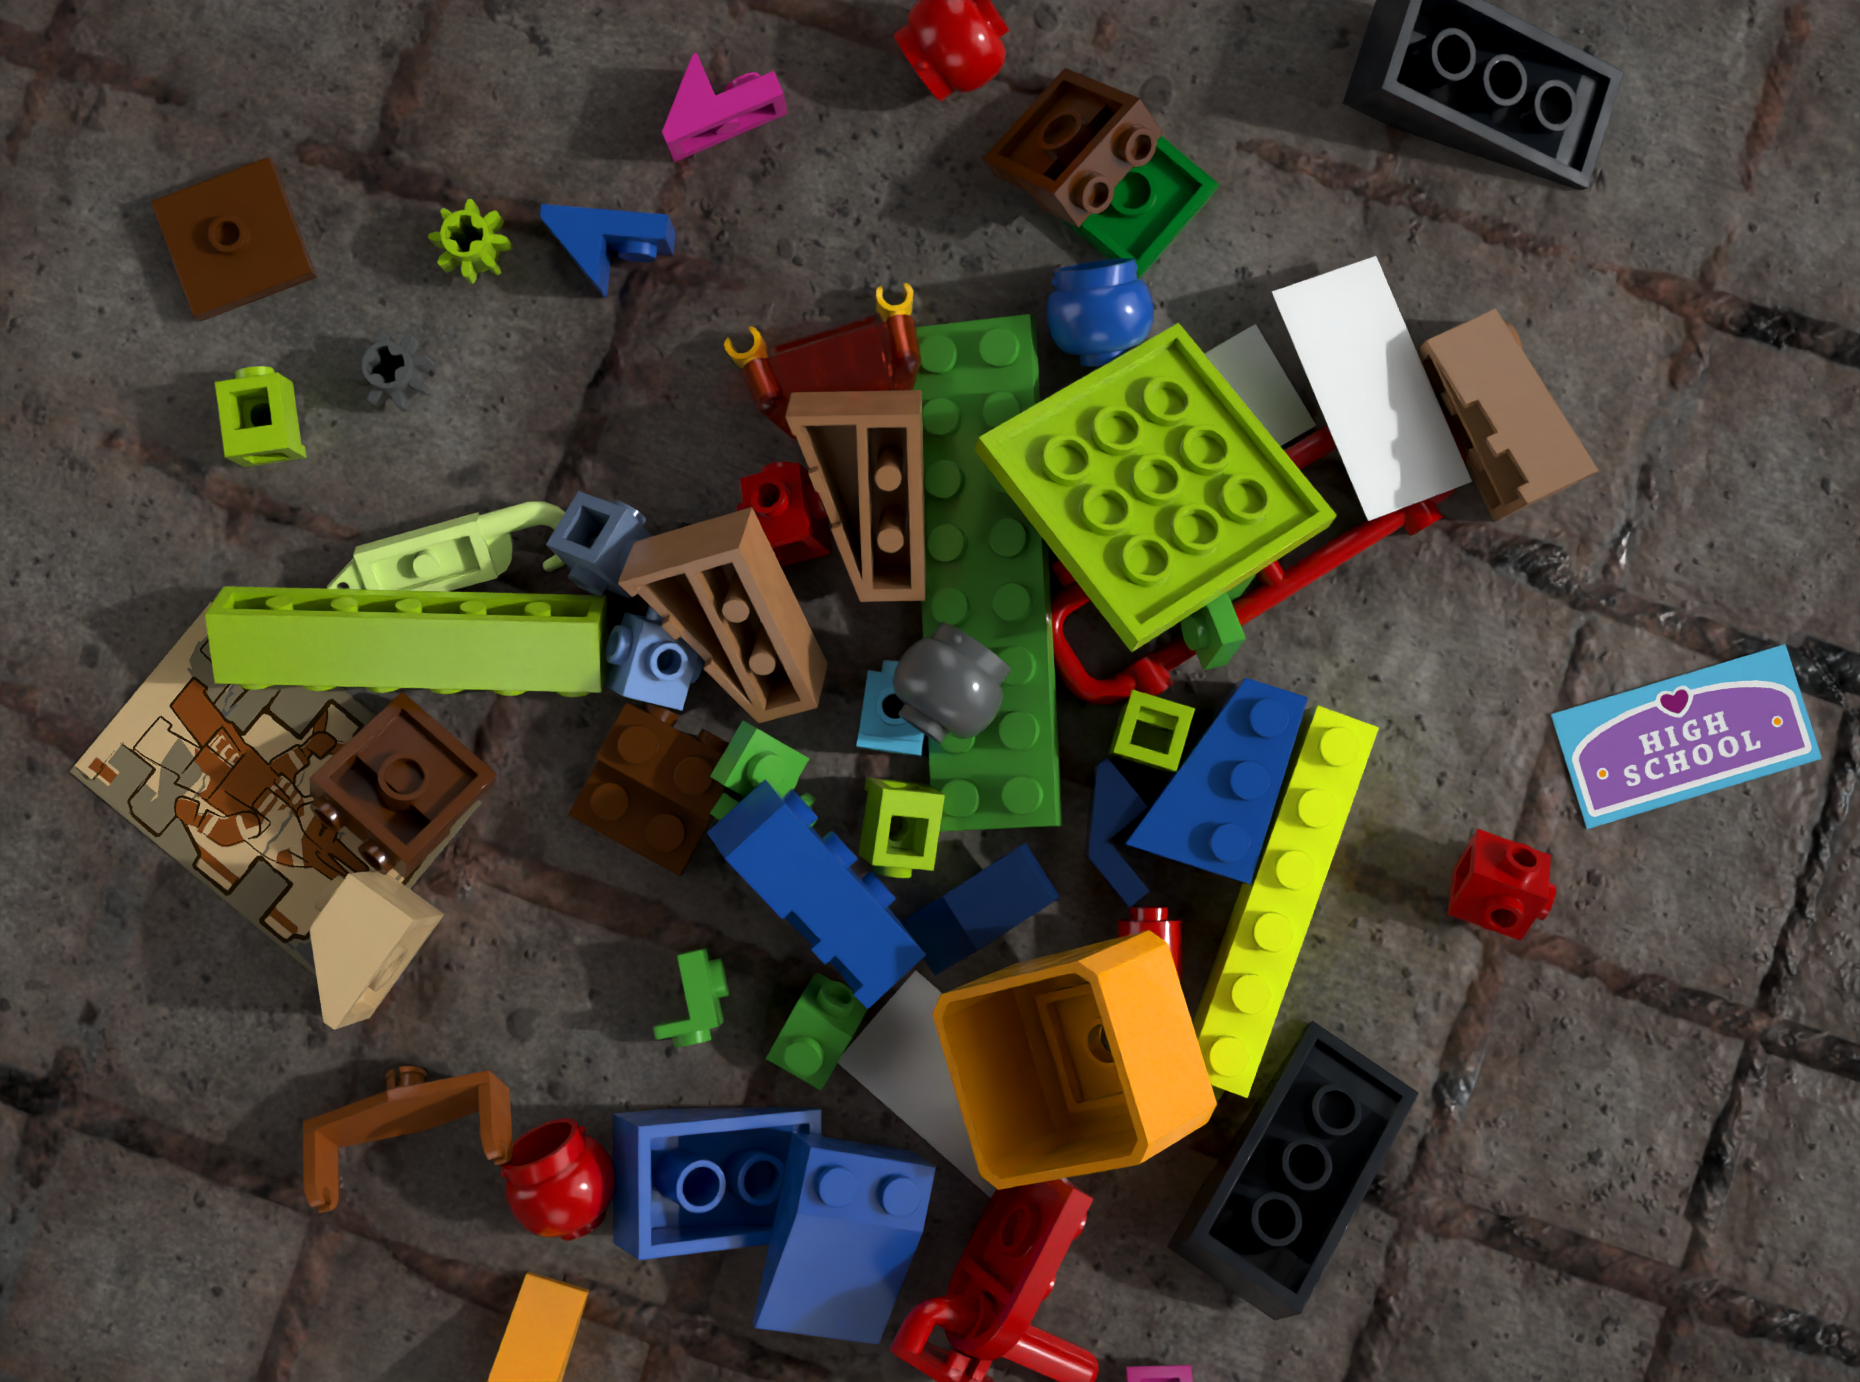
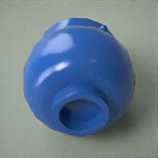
(1099, 310)

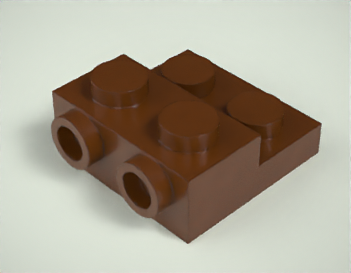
(1075, 146)
(399, 786)
(653, 786)

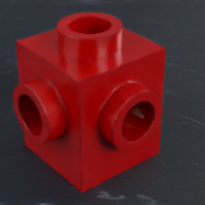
(788, 511)
(1501, 885)

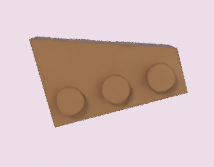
(1504, 414)
(870, 477)
(735, 609)

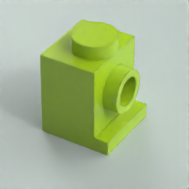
(239, 406)
(1151, 731)
(918, 838)

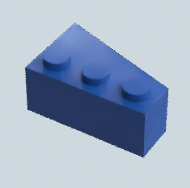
(1225, 785)
(817, 890)

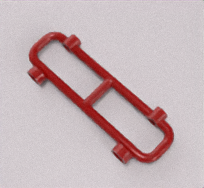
(1151, 672)

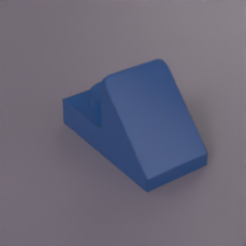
(594, 233)

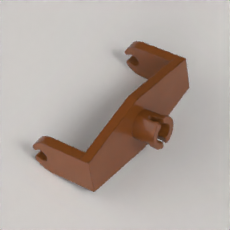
(401, 1110)

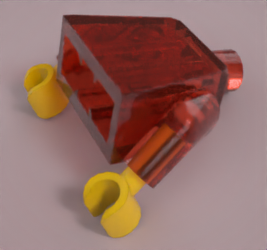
(859, 355)

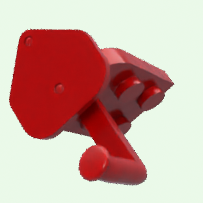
(999, 1289)

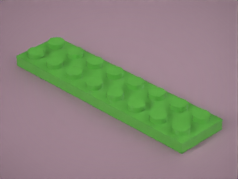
(988, 574)

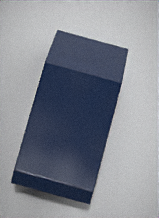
(1111, 809)
(980, 909)

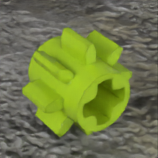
(458, 229)

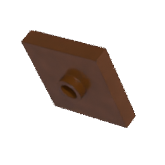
(233, 239)

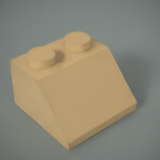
(365, 942)

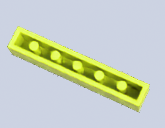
(1280, 901)

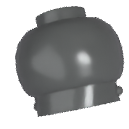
(949, 684)

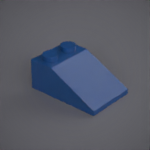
(701, 1176)
(842, 1237)

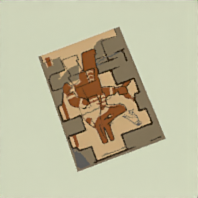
(227, 786)

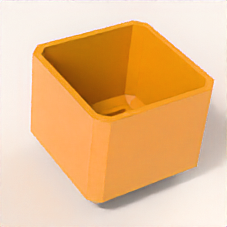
(1041, 1085)

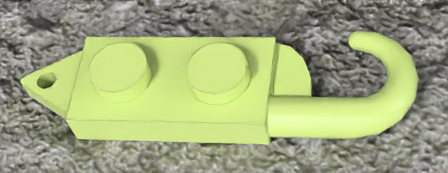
(448, 552)

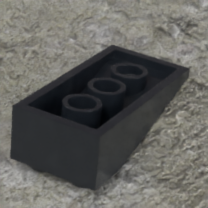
(1485, 86)
(1294, 1174)

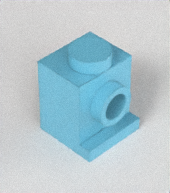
(876, 729)

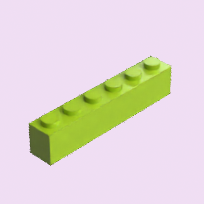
(408, 640)

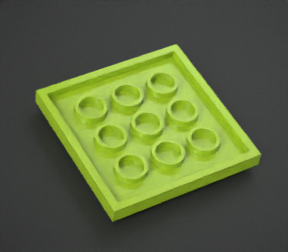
(1154, 485)

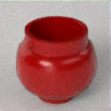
(953, 44)
(559, 1180)

